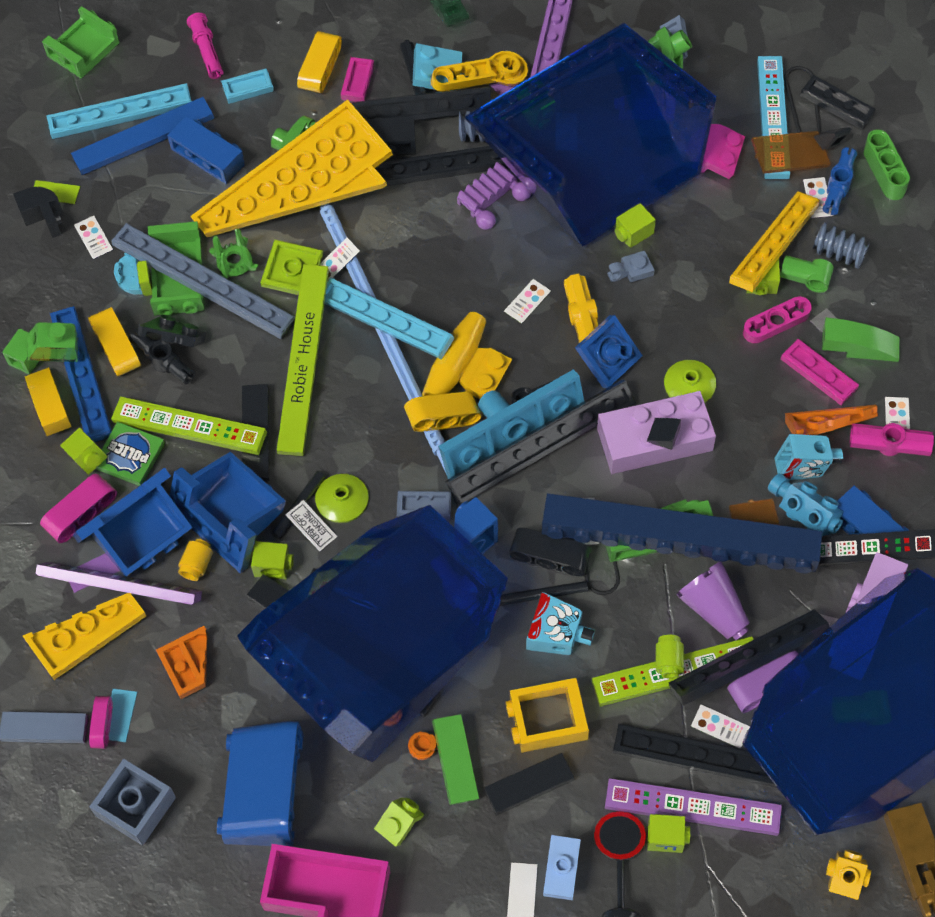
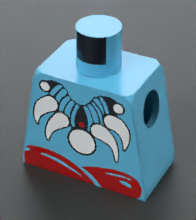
(806, 456)
(557, 627)

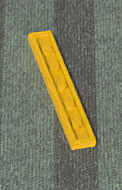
(774, 241)

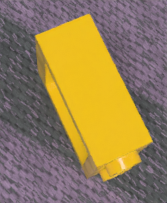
(577, 733)

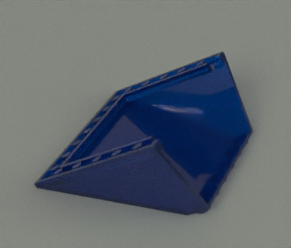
(601, 131)

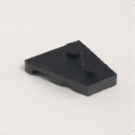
(173, 331)

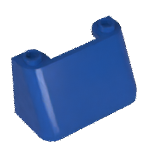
(261, 784)

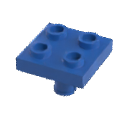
(608, 351)

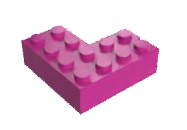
(323, 884)

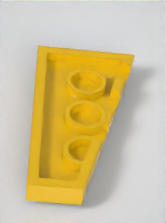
(73, 640)

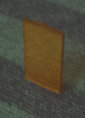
(789, 152)

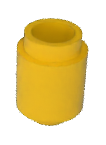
(195, 559)

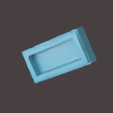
(247, 86)

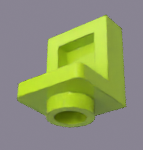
(398, 820)

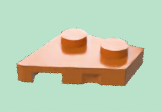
(186, 661)

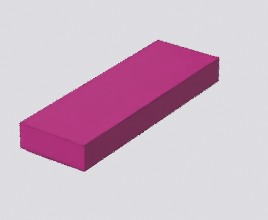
(819, 372)

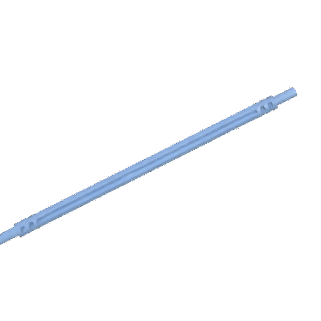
(389, 342)

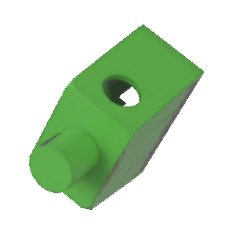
(53, 342)

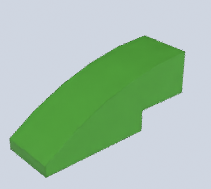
(859, 340)

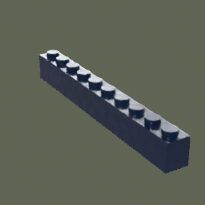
(682, 533)

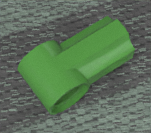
(813, 274)

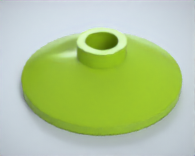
(677, 383)
(343, 508)

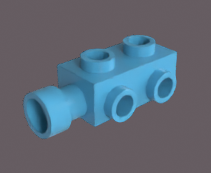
(807, 505)

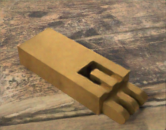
(914, 847)

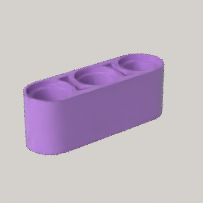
(748, 688)

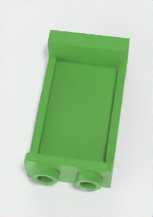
(168, 294)

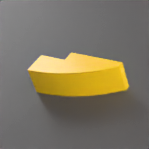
(47, 401)

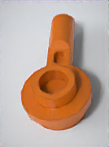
(422, 745)

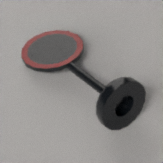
(620, 838)

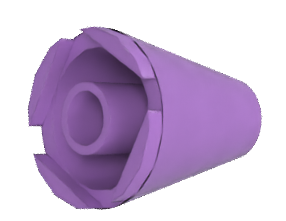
(716, 602)

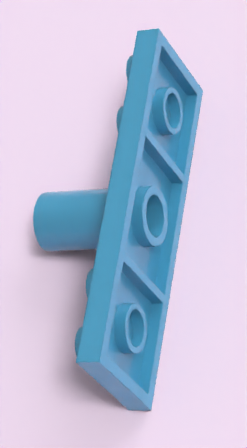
(509, 422)

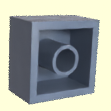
(133, 802)

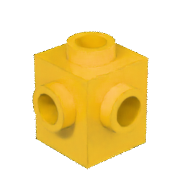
(848, 884)

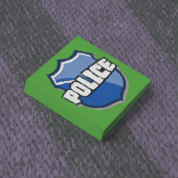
(130, 453)

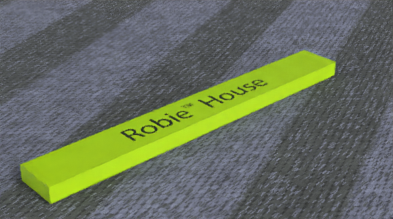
(302, 361)

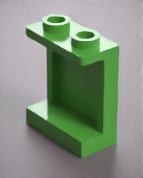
(82, 43)

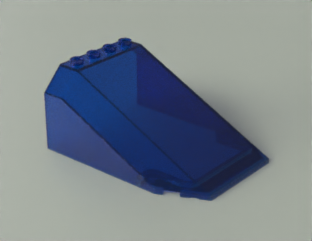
(379, 628)
(855, 711)

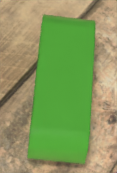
(886, 164)

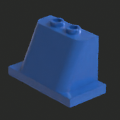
(226, 506)
(138, 526)

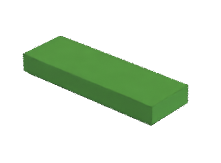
(455, 759)

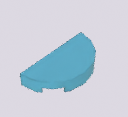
(127, 274)

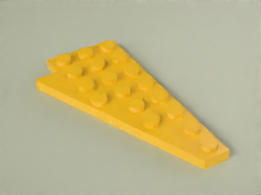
(316, 168)

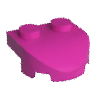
(722, 150)

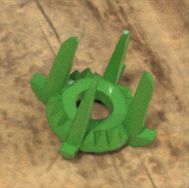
(221, 255)

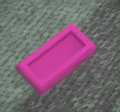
(357, 79)

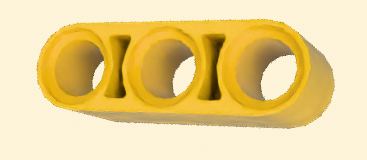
(319, 62)
(114, 341)
(442, 411)

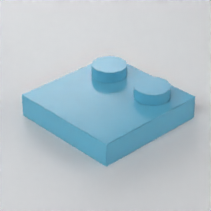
(429, 58)

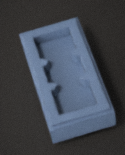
(412, 500)

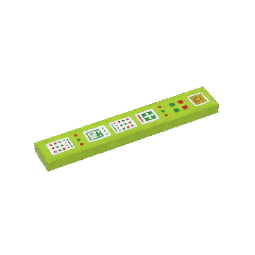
(189, 425)
(645, 680)

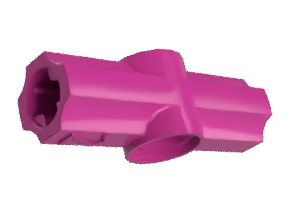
(906, 442)

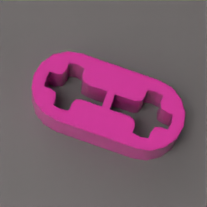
(101, 722)

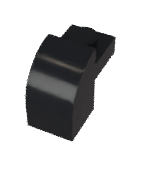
(40, 204)

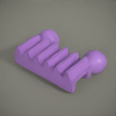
(487, 191)

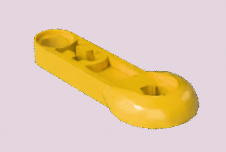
(482, 72)

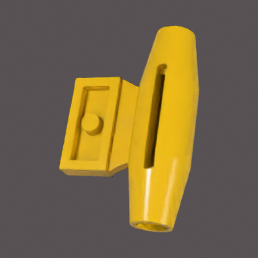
(473, 367)

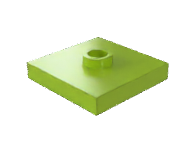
(286, 264)

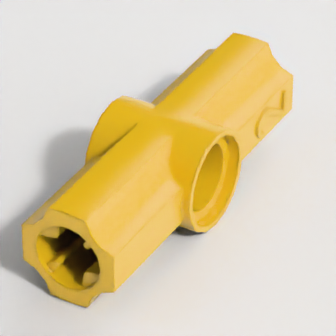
(580, 307)

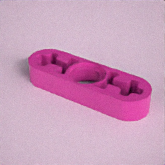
(771, 329)

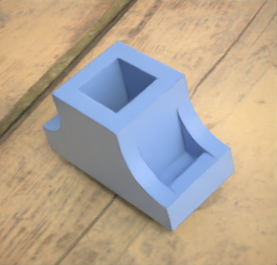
(561, 867)

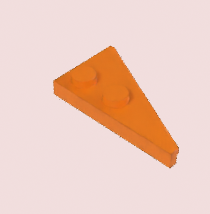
(827, 420)

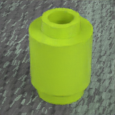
(669, 656)

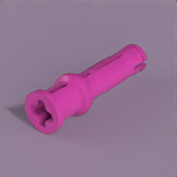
(203, 38)

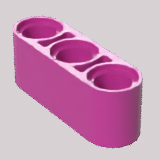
(78, 508)

